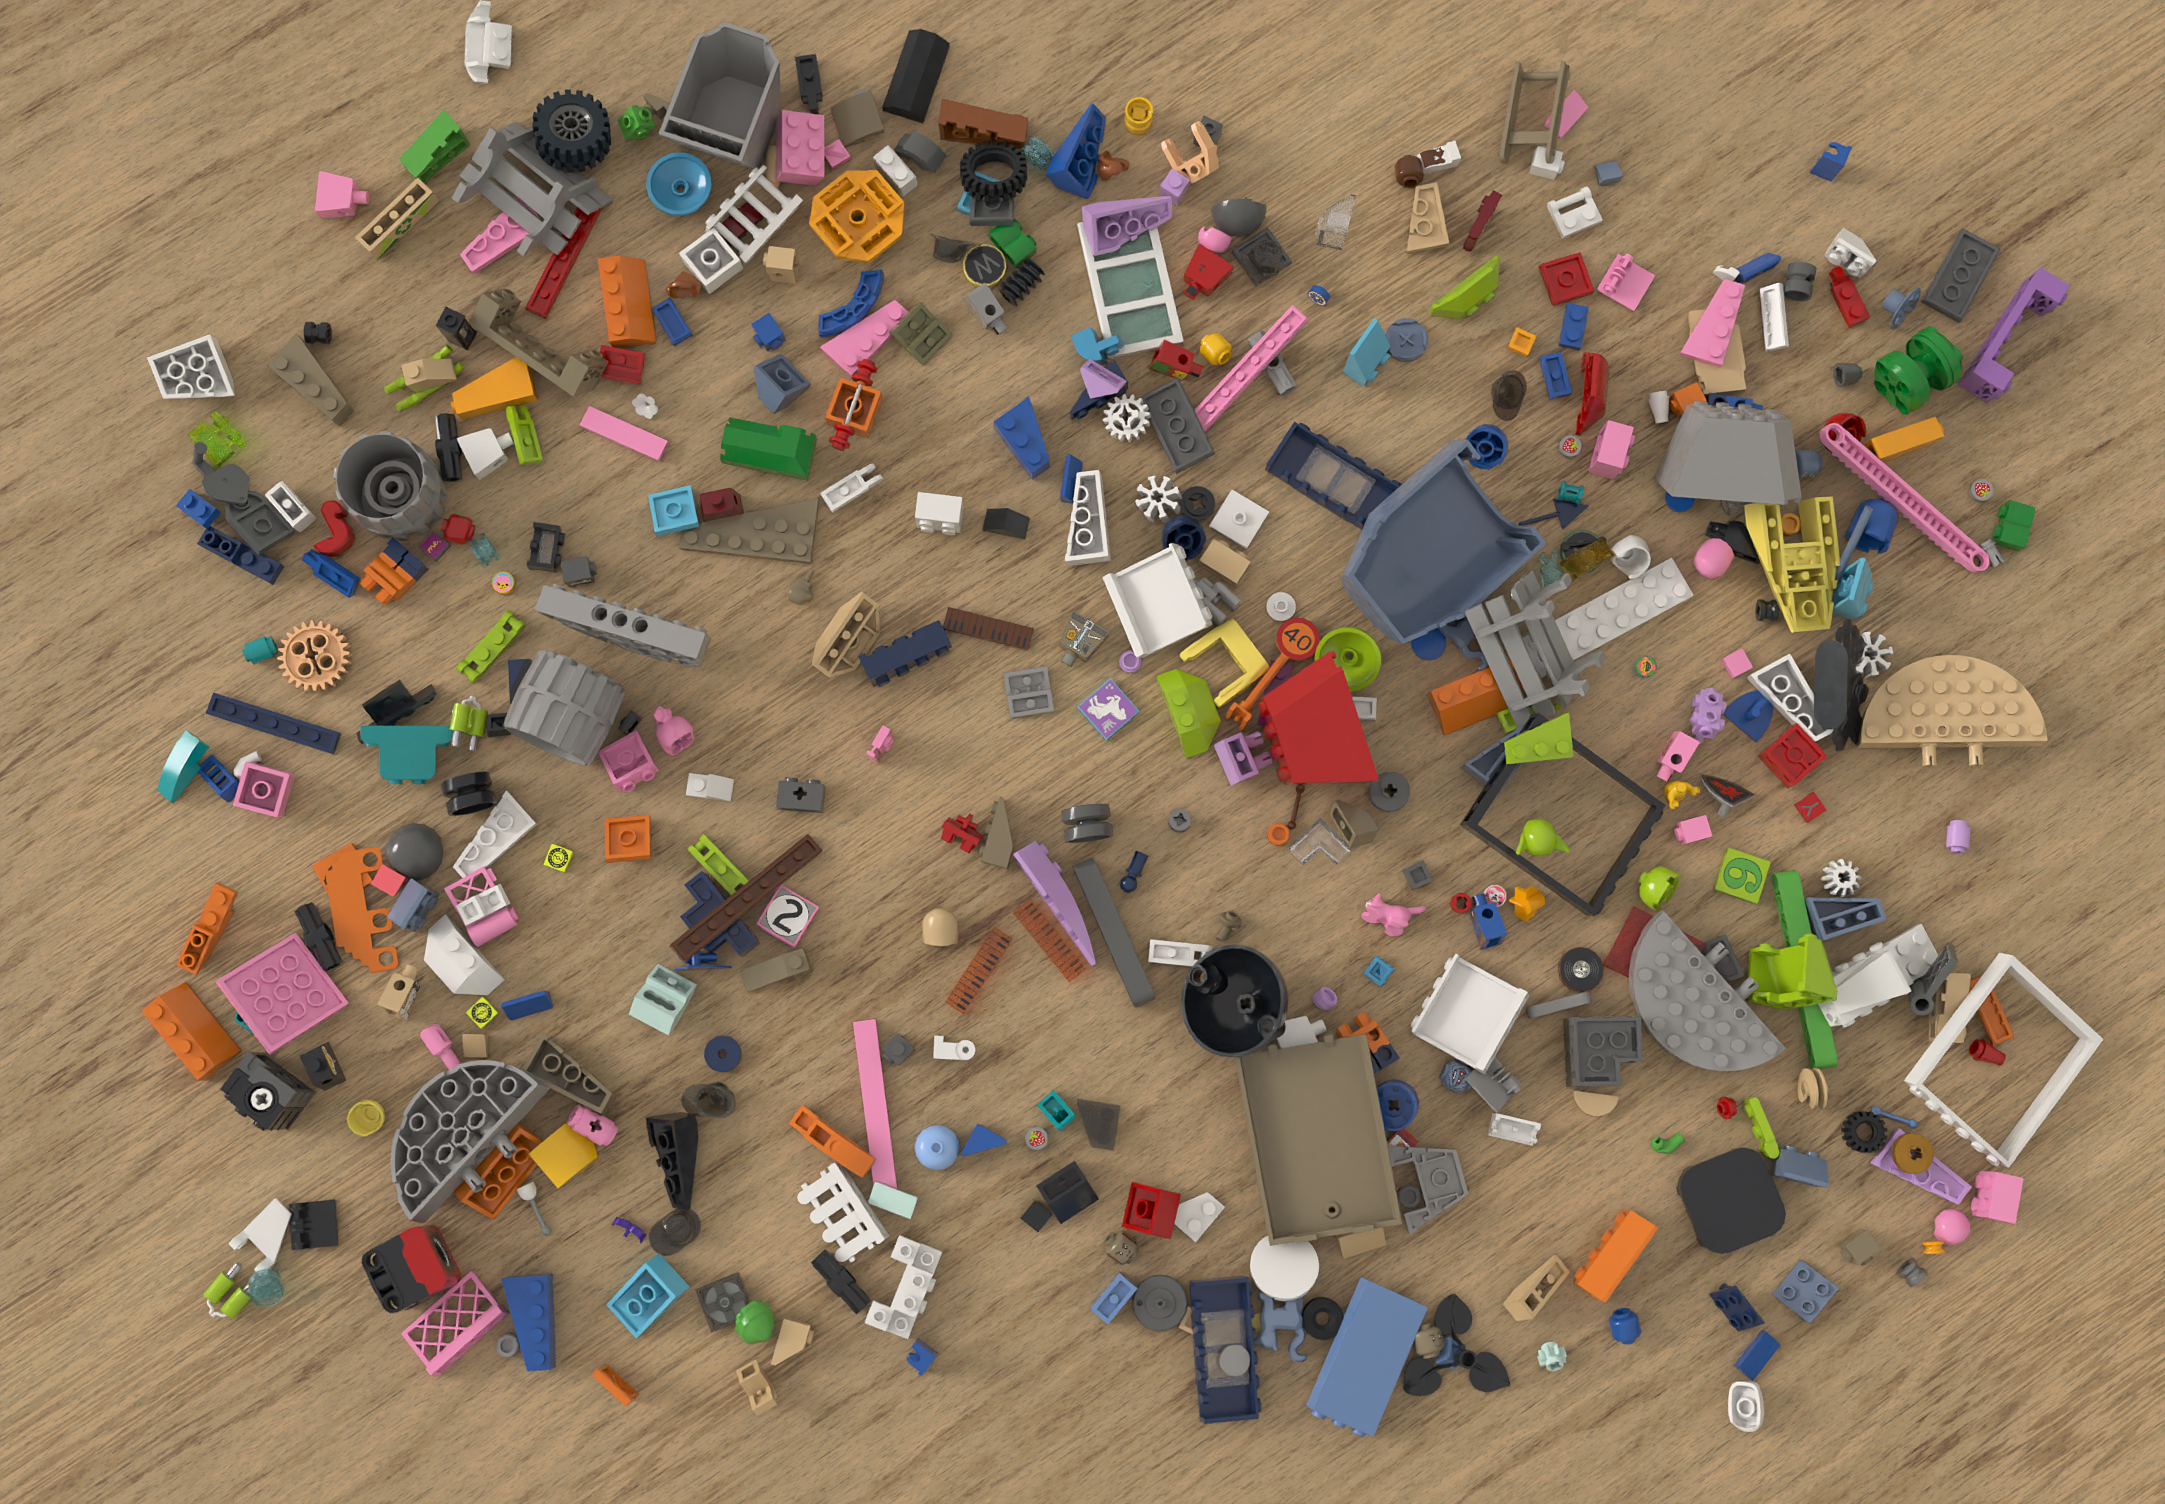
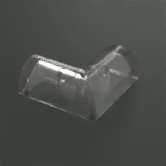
(1320, 838)

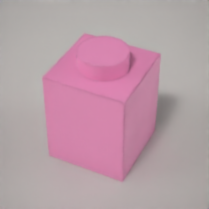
(1692, 830)

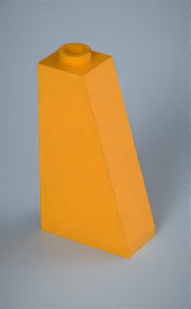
(496, 390)
(1906, 439)

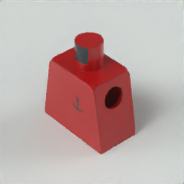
(1205, 272)

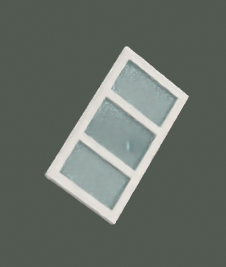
(1133, 293)

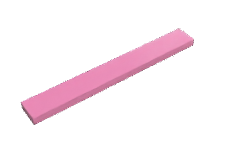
(1250, 366)
(875, 1102)

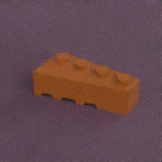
(975, 125)

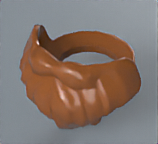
(1110, 166)
(684, 286)

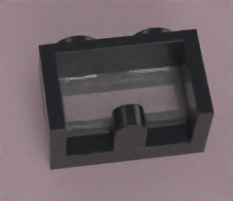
(545, 547)

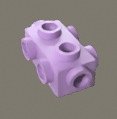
(1707, 714)

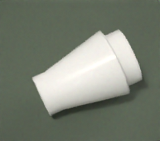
(1660, 406)

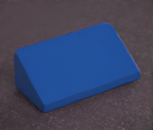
(1757, 267)
(1072, 467)
(527, 1005)
(1757, 1355)

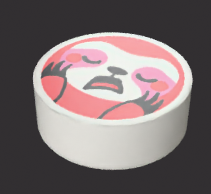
(1495, 894)

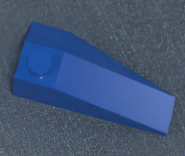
(1076, 159)

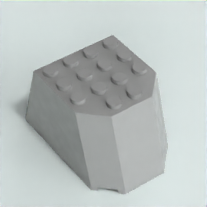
(726, 96)
(1731, 455)

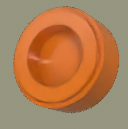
(1278, 834)

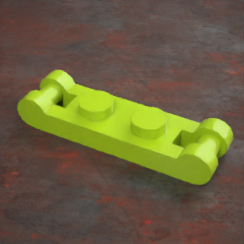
(491, 647)
(718, 865)

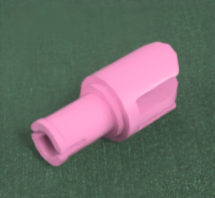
(439, 1045)

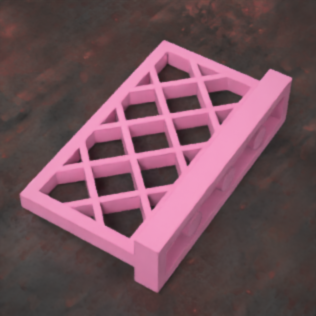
(463, 1341)

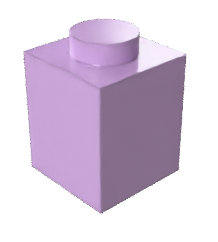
(1175, 186)

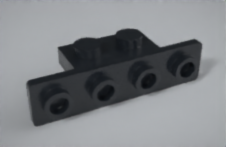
(395, 704)

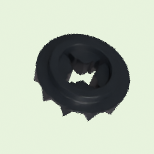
(1195, 493)

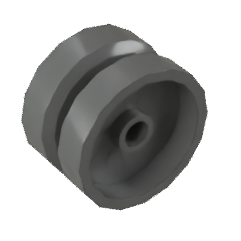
(1087, 823)

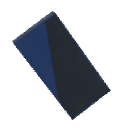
(517, 671)

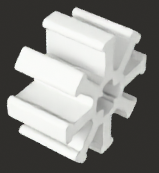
(1167, 497)
(1875, 661)

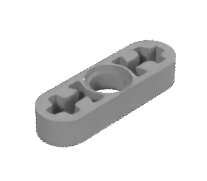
(1559, 1004)

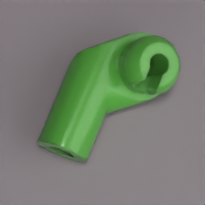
(1667, 1146)

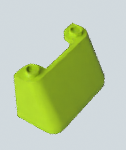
(1791, 975)

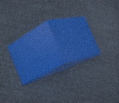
(981, 1140)

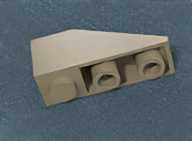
(999, 843)

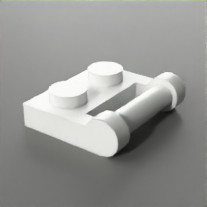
(1578, 218)

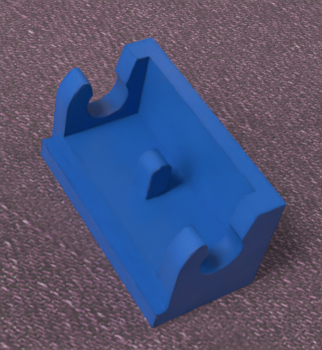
(1829, 164)
(923, 1357)

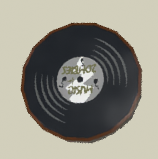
(1580, 969)

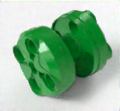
(1928, 363)

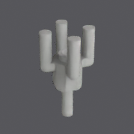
(1215, 593)

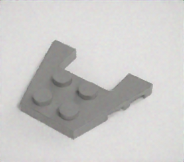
(1438, 1178)

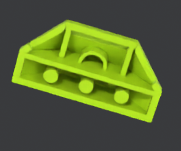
(1469, 293)
(1190, 710)

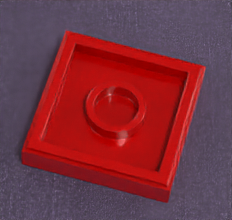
(1566, 279)

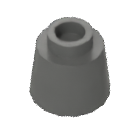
(1847, 374)

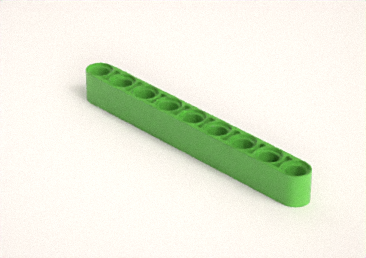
(1794, 925)

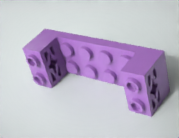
(2039, 293)

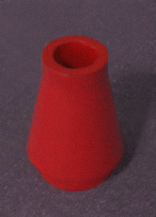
(1985, 1052)

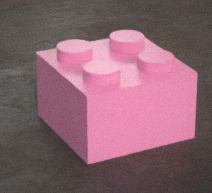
(1611, 450)
(264, 789)
(1997, 1196)

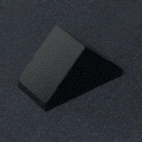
(1006, 522)

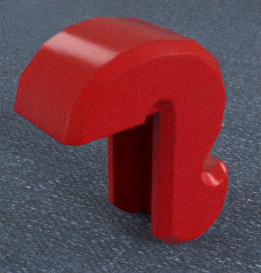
(342, 532)

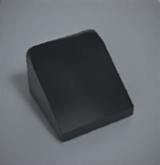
(1036, 1216)

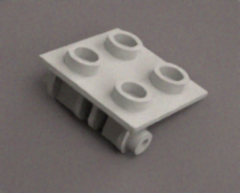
(1494, 1085)

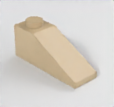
(1536, 1289)

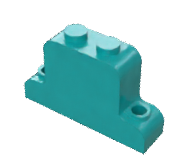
(406, 750)

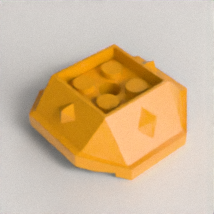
(858, 195)

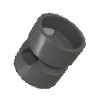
(1800, 281)

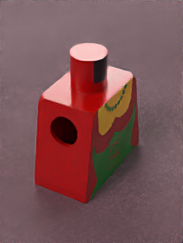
(1174, 361)

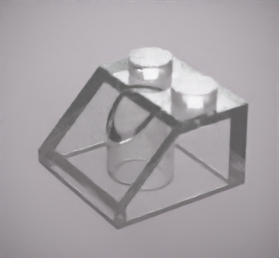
(1334, 225)

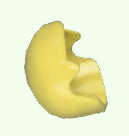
(366, 1117)

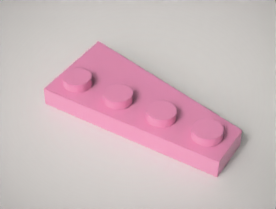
(495, 241)
(1712, 333)
(864, 338)

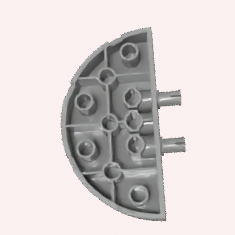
(1691, 1005)
(454, 1128)

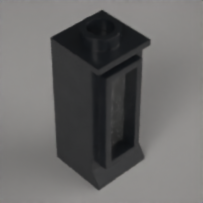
(456, 328)

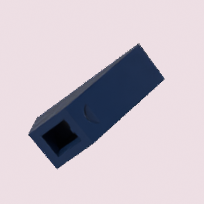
(1084, 402)

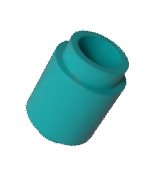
(260, 650)

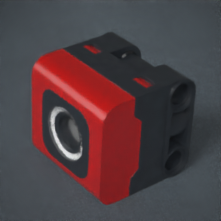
(411, 1268)

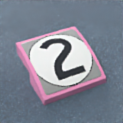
(787, 916)

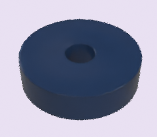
(712, 1051)

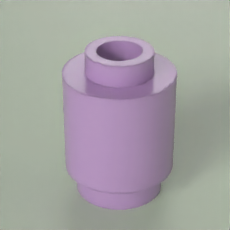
(1958, 836)

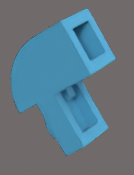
(1090, 347)

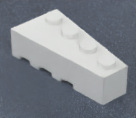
(1088, 529)

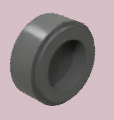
(1409, 1196)

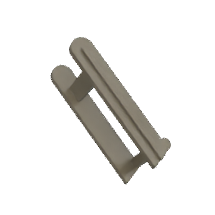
(1547, 138)

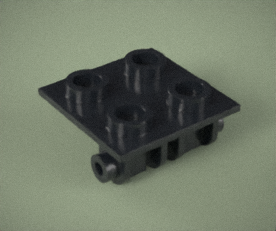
(313, 1224)

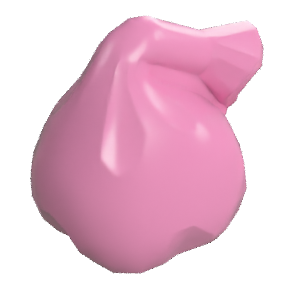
(672, 732)

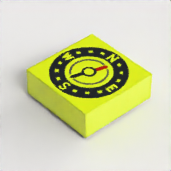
(558, 858)
(482, 1012)

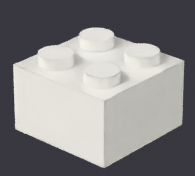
(711, 260)
(939, 513)

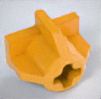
(1527, 902)

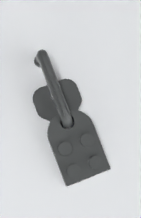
(258, 520)

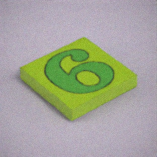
(1742, 875)

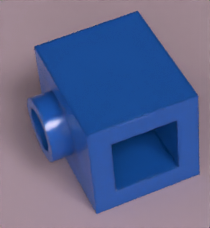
(768, 333)

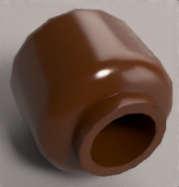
(1409, 171)

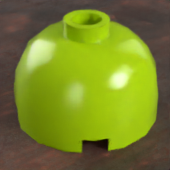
(1658, 886)

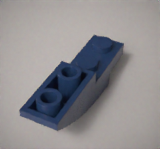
(240, 555)

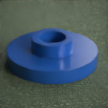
(1678, 504)

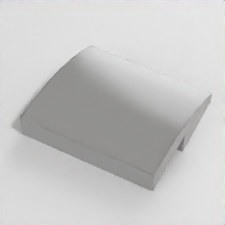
(1028, 691)

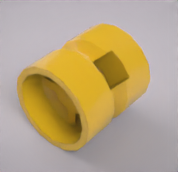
(1138, 116)

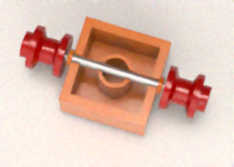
(854, 406)

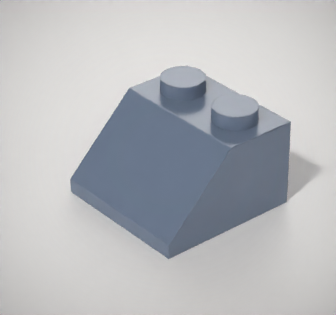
(1801, 1168)

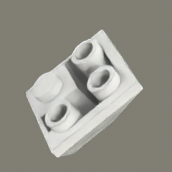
(1850, 253)

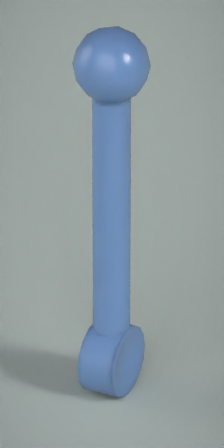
(1876, 1110)

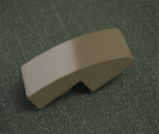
(656, 105)

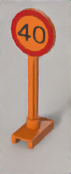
(1296, 641)

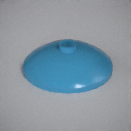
(672, 173)

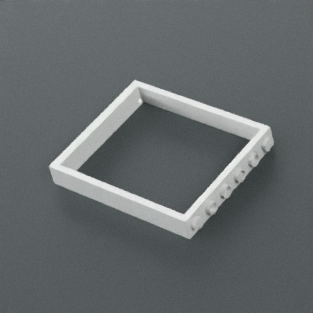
(2052, 1091)

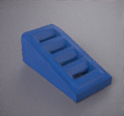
(229, 788)

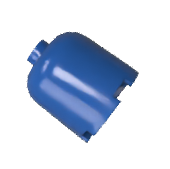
(1879, 528)

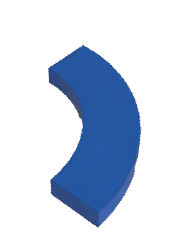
(862, 302)

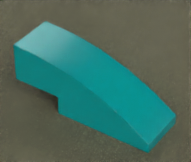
(181, 765)

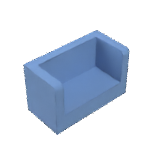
(1113, 1298)

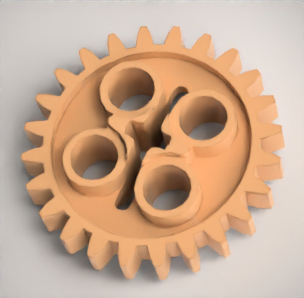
(295, 664)

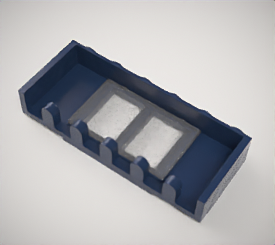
(1329, 475)
(1222, 1319)

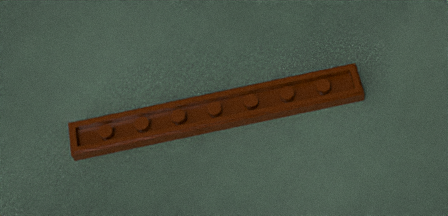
(745, 898)

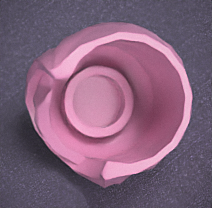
(1713, 558)

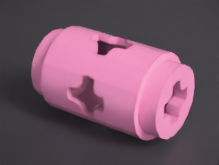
(604, 1128)

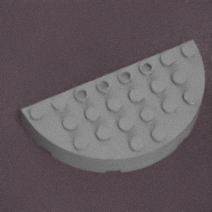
(624, 627)

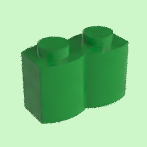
(1013, 243)
(2013, 525)

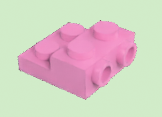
(628, 762)

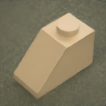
(428, 373)
(792, 1339)

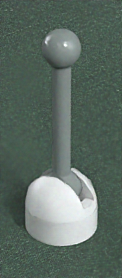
(528, 1192)

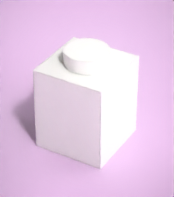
(1541, 168)

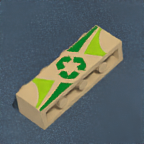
(397, 219)

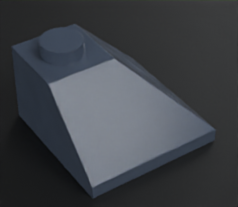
(779, 383)

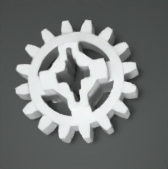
(1136, 417)

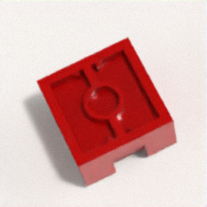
(1792, 755)

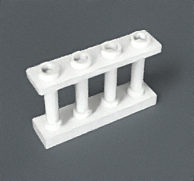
(774, 220)

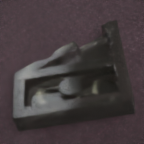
(1100, 1122)

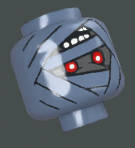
(1454, 1076)

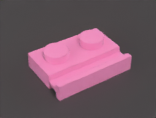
(881, 743)

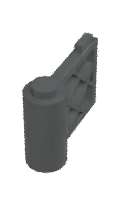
(1924, 988)

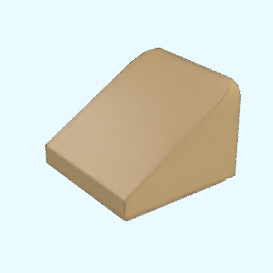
(475, 1045)

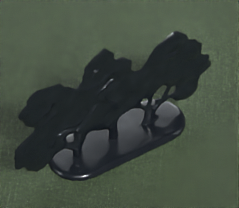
(1838, 685)

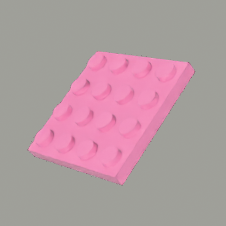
(282, 993)

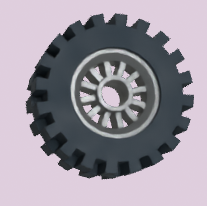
(575, 146)

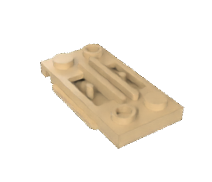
(1728, 377)

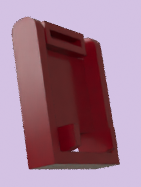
(1486, 212)

